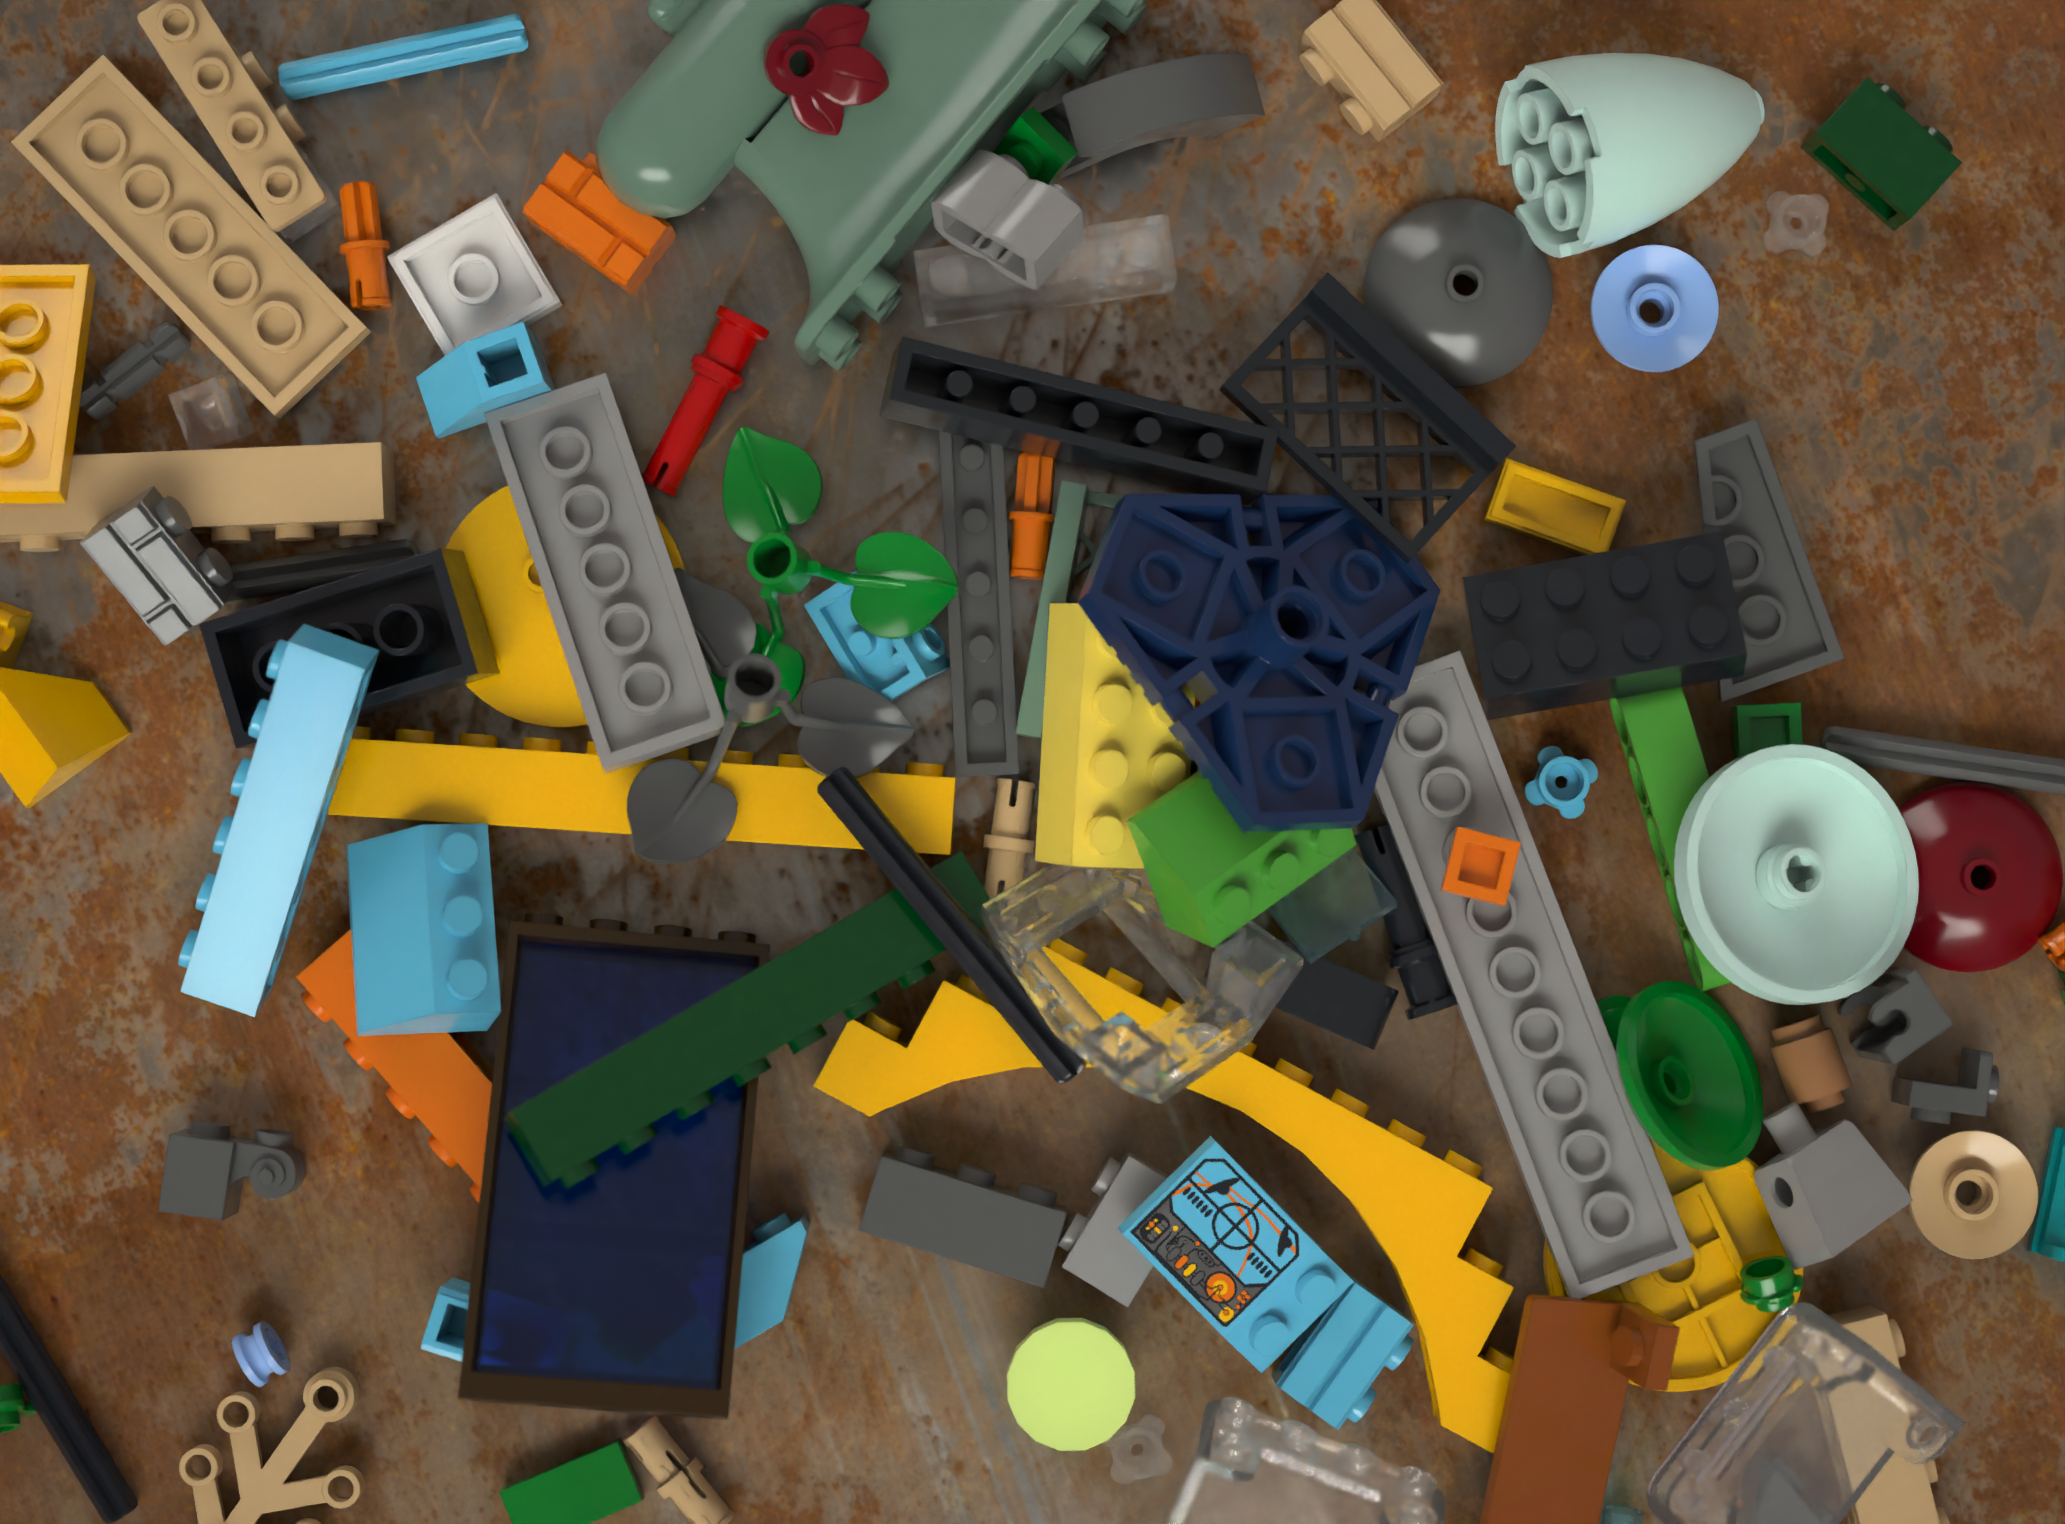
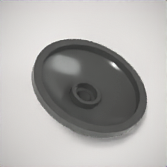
(1457, 335)

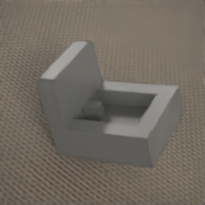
(1935, 1100)

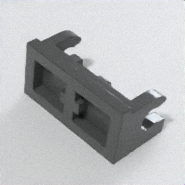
(1901, 1013)

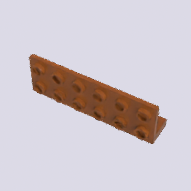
(1569, 1404)

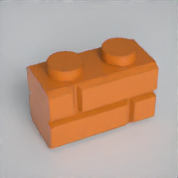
(594, 225)

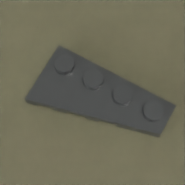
(1770, 573)

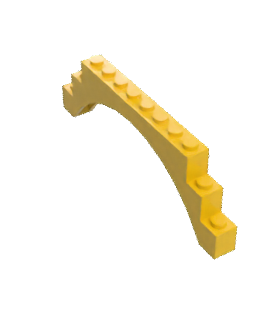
(1405, 1195)

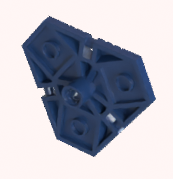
(1265, 643)

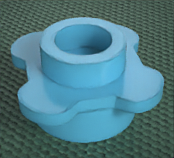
(1577, 773)

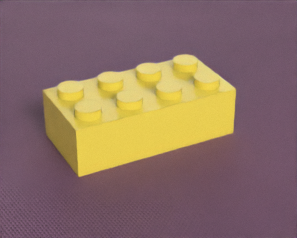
(1100, 749)

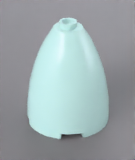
(1617, 142)

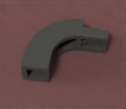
(1157, 103)

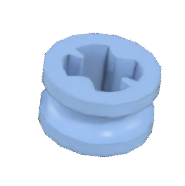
(261, 1353)

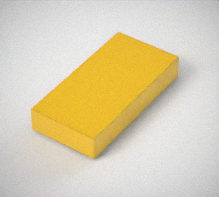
(1553, 509)

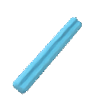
(403, 57)

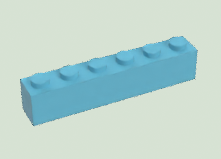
(277, 818)

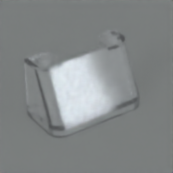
(1798, 1430)

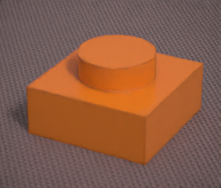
(1480, 866)

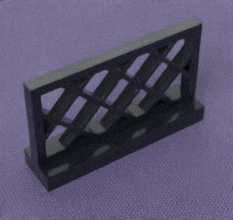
(1399, 375)

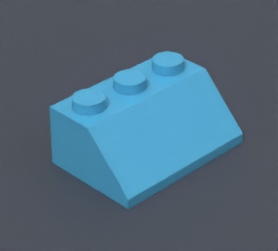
(423, 931)

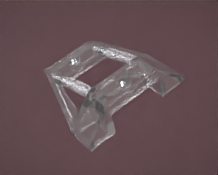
(1216, 1021)

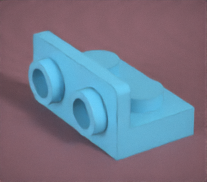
(879, 663)

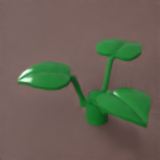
(898, 575)

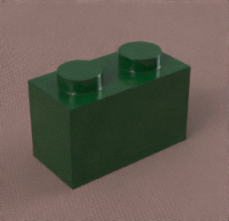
(1882, 153)

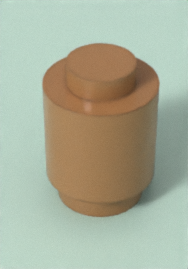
(1810, 1063)

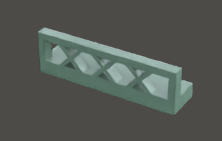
(1057, 588)

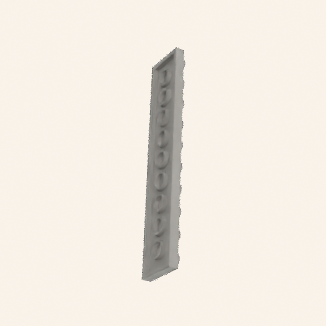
(1524, 996)

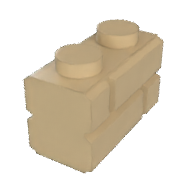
(1369, 66)

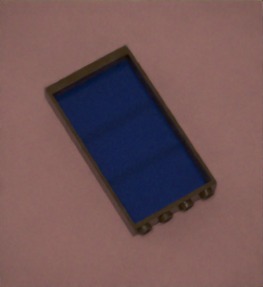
(634, 1273)

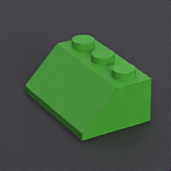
(1212, 873)

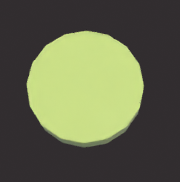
(1070, 1384)

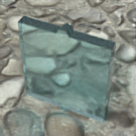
(1332, 906)

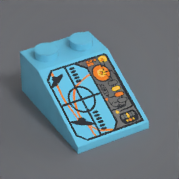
(1235, 1254)

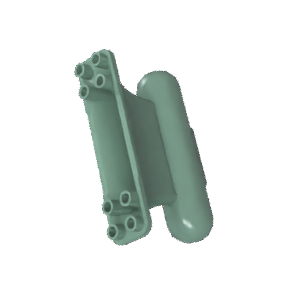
(856, 196)

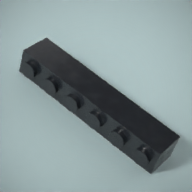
(1077, 421)

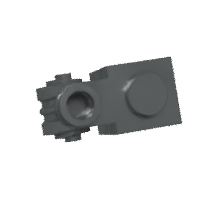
(209, 1165)

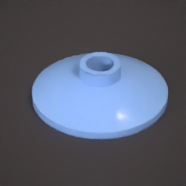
(1676, 287)

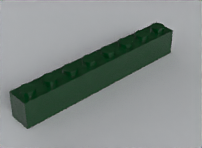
(734, 1032)

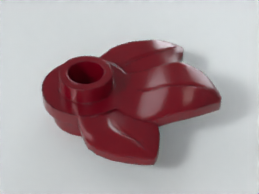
(835, 71)

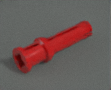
(716, 373)

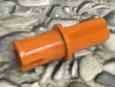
(364, 247)
(1032, 516)

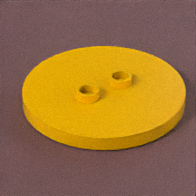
(531, 661)
(1702, 1293)

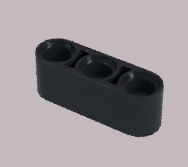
(1338, 1000)

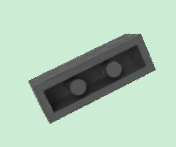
(964, 1215)

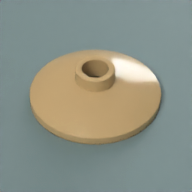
(2002, 1200)

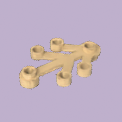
(264, 1487)

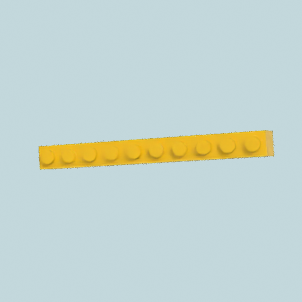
(574, 793)

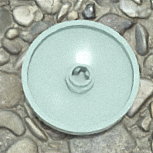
(1796, 875)

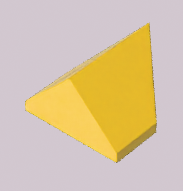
(52, 730)

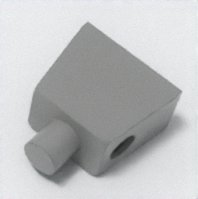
(1824, 1186)

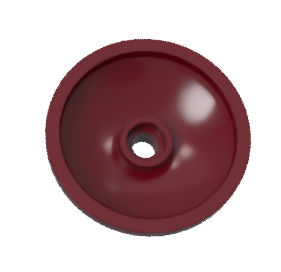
(1952, 834)

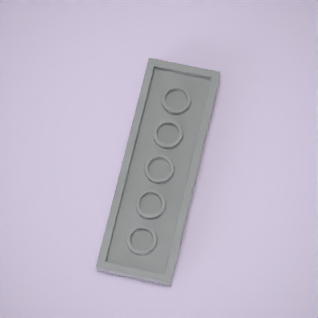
(606, 573)

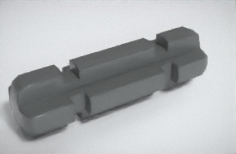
(133, 369)

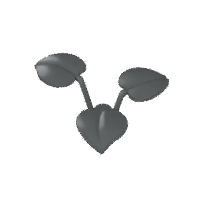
(844, 724)

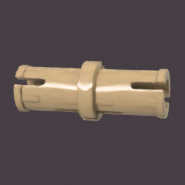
(1009, 835)
(677, 1474)

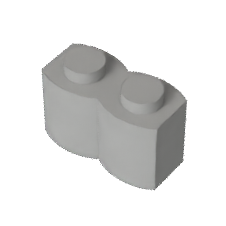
(1008, 218)

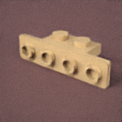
(236, 109)

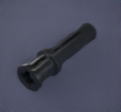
(1414, 950)

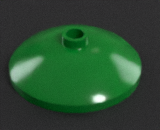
(1689, 1076)

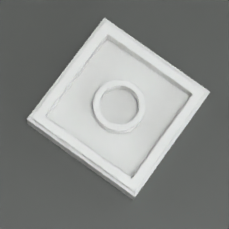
(474, 276)

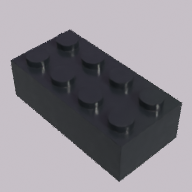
(412, 611)
(1605, 625)

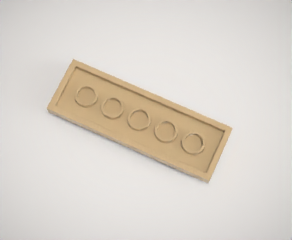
(191, 236)

